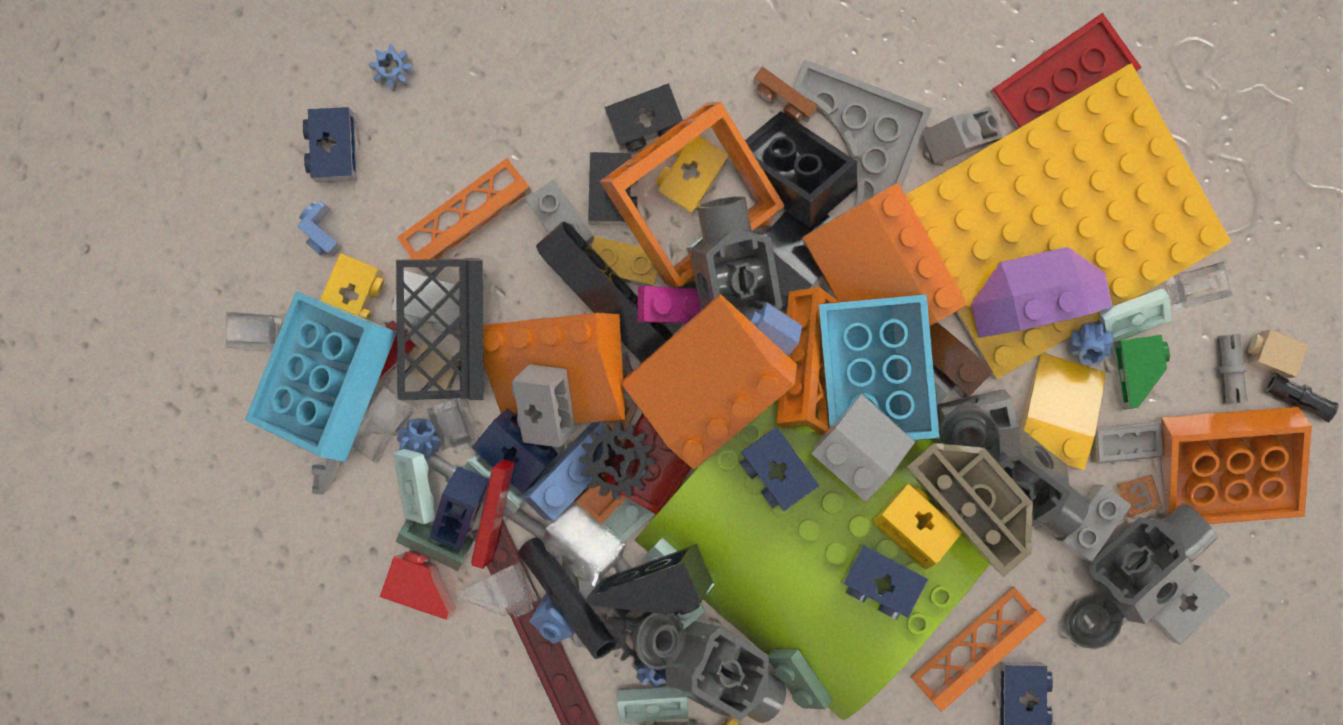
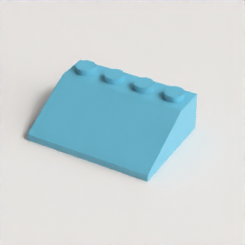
(884, 355)
(320, 377)

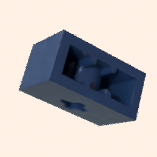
(341, 161)
(505, 442)
(775, 448)
(458, 508)
(902, 593)
(1013, 683)

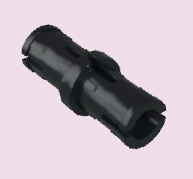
(1302, 397)

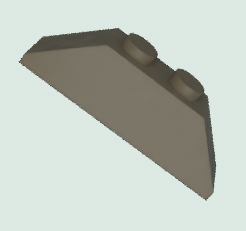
(979, 500)

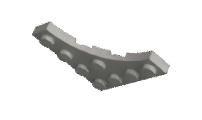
(874, 123)

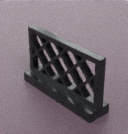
(471, 329)

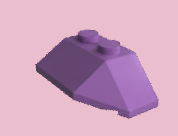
(1039, 292)

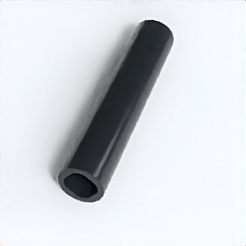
(567, 598)

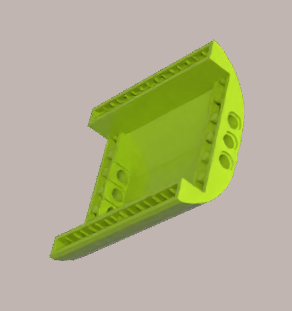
(783, 569)

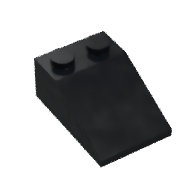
(803, 168)
(792, 259)
(658, 586)

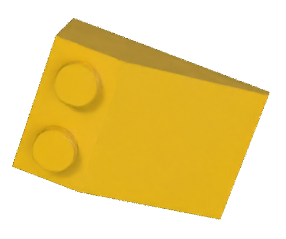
(1063, 408)

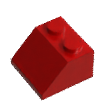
(417, 585)

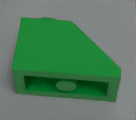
(1140, 367)

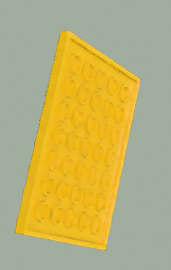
(1081, 178)

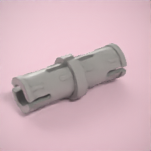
(1233, 368)

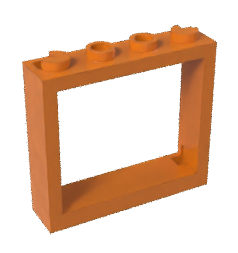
(709, 115)

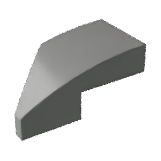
(324, 475)

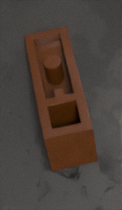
(956, 362)

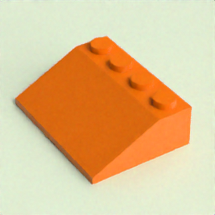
(882, 254)
(579, 343)
(710, 381)
(1237, 464)

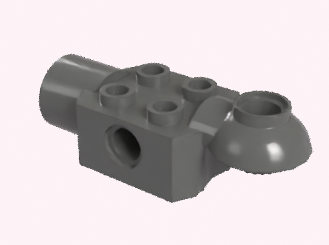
(733, 258)
(1026, 461)
(1139, 575)
(710, 667)

